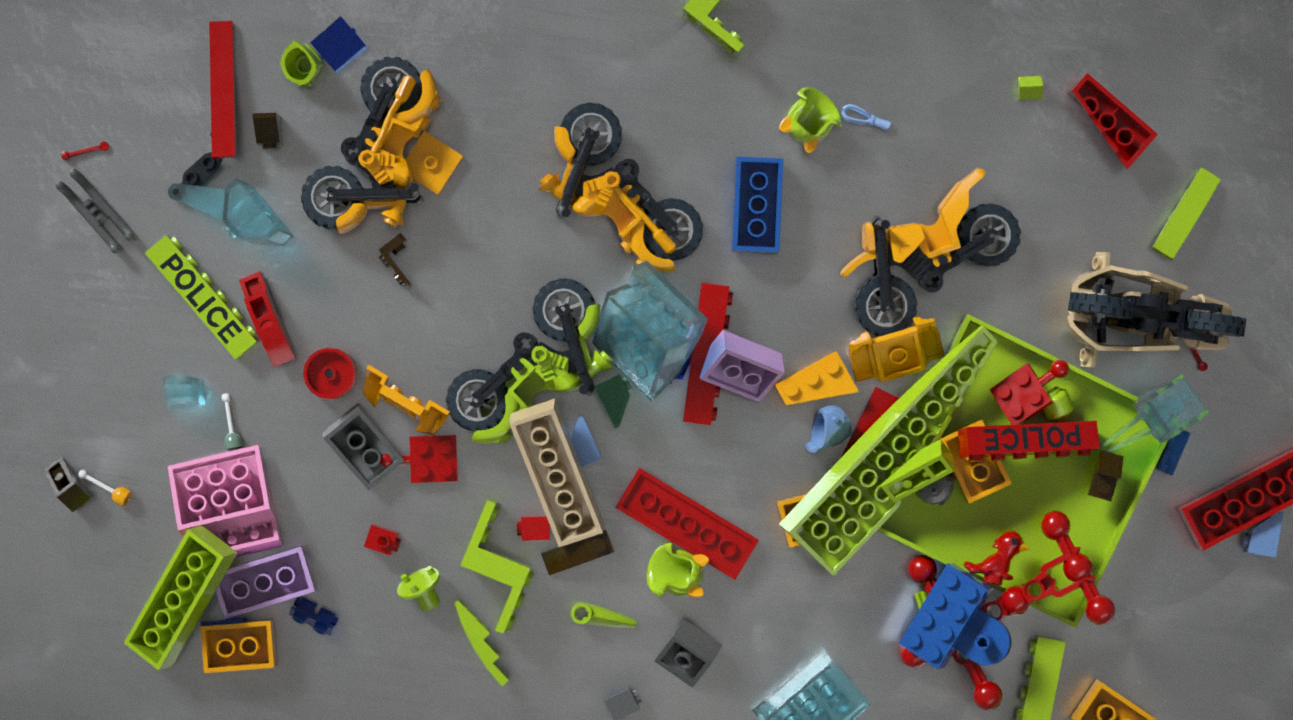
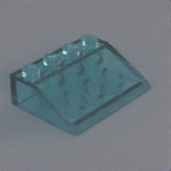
(814, 693)

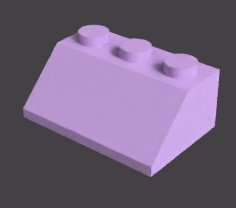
(742, 366)

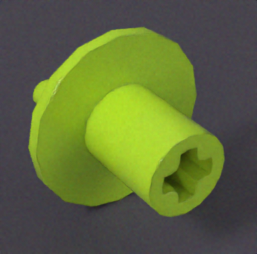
(420, 586)

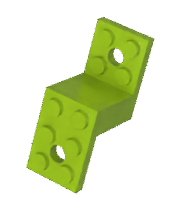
(699, 13)
(497, 566)

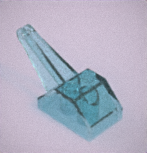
(1166, 410)

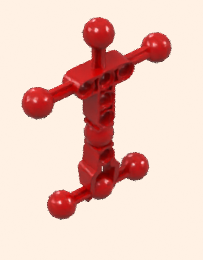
(1018, 599)

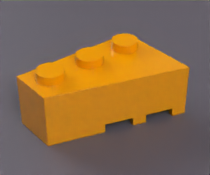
(817, 381)

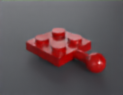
(1024, 394)
(430, 459)

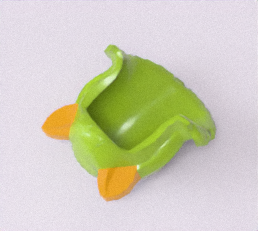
(811, 118)
(675, 572)

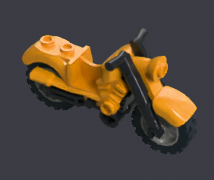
(394, 119)
(618, 195)

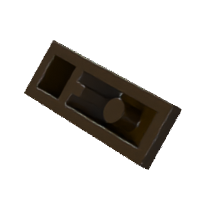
(577, 553)

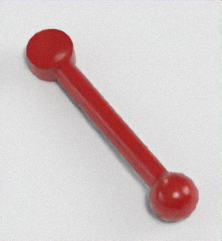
(103, 146)
(1202, 365)

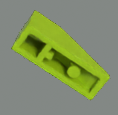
(919, 471)

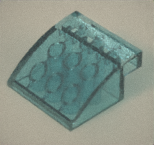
(648, 329)

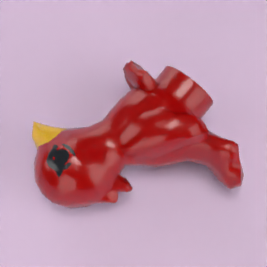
(997, 565)

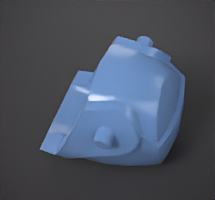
(829, 428)

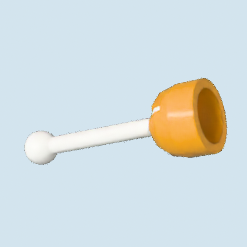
(120, 495)

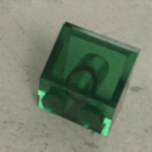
(615, 397)

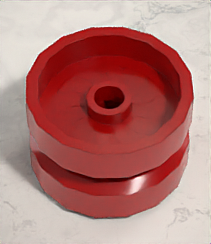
(344, 373)

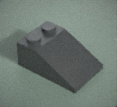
(360, 446)

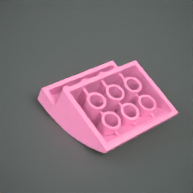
(228, 498)

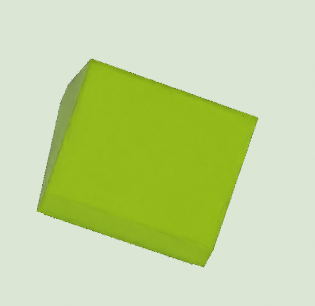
(1030, 88)

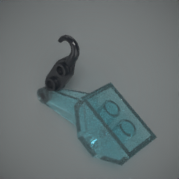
(237, 205)

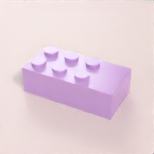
(265, 582)

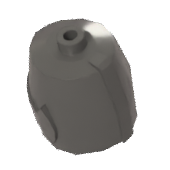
(938, 491)

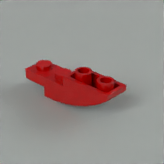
(266, 319)

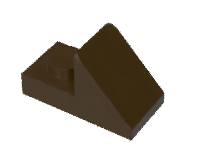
(1105, 475)

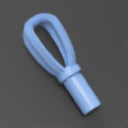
(871, 121)

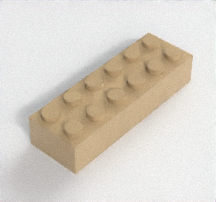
(556, 472)

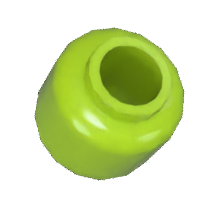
(1061, 407)

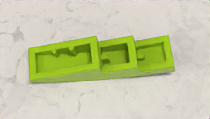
(1186, 213)
(476, 633)

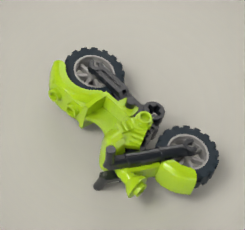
(533, 368)

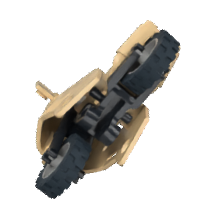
(1156, 315)

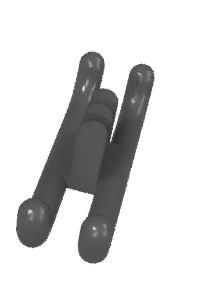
(95, 210)

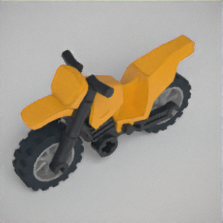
(926, 252)

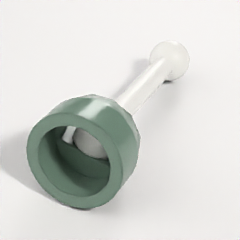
(232, 440)

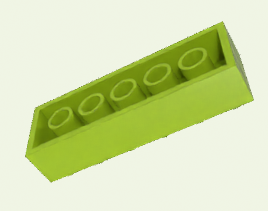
(180, 597)

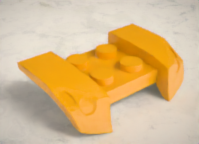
(897, 352)
(376, 388)

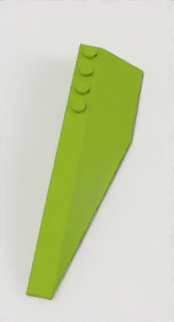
(849, 499)

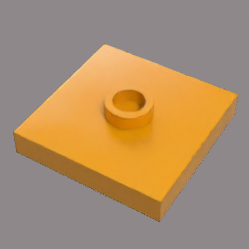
(432, 162)

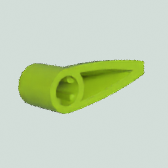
(602, 616)

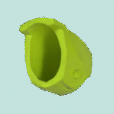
(300, 63)

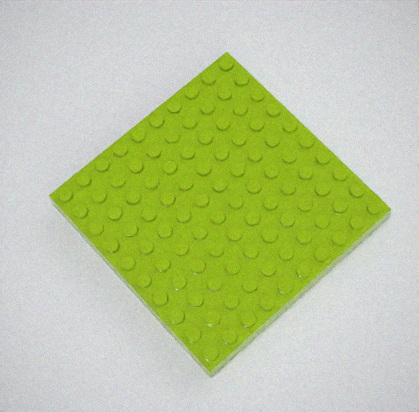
(968, 530)

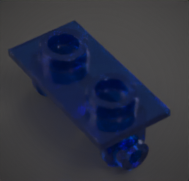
(320, 622)

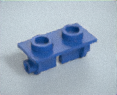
(1172, 453)

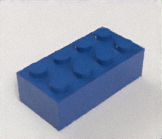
(757, 205)

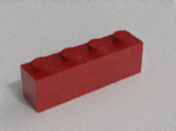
(1117, 123)

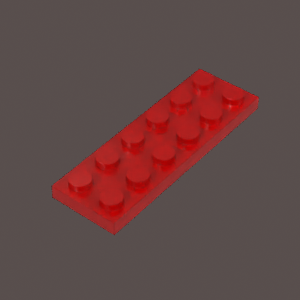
(687, 523)

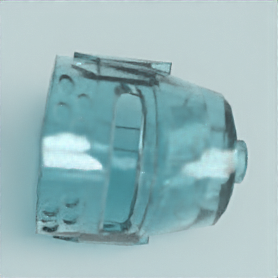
(184, 393)

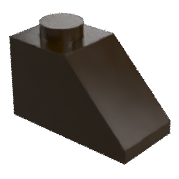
(268, 130)
(66, 484)

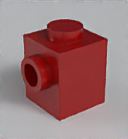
(382, 540)

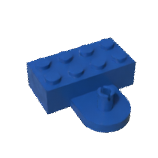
(954, 621)

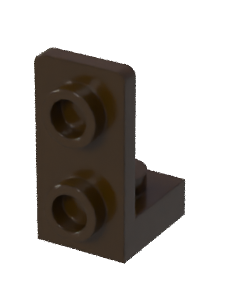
(394, 246)

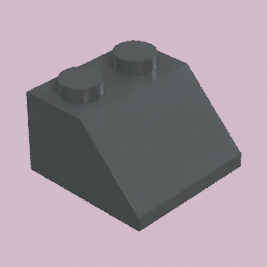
(688, 653)

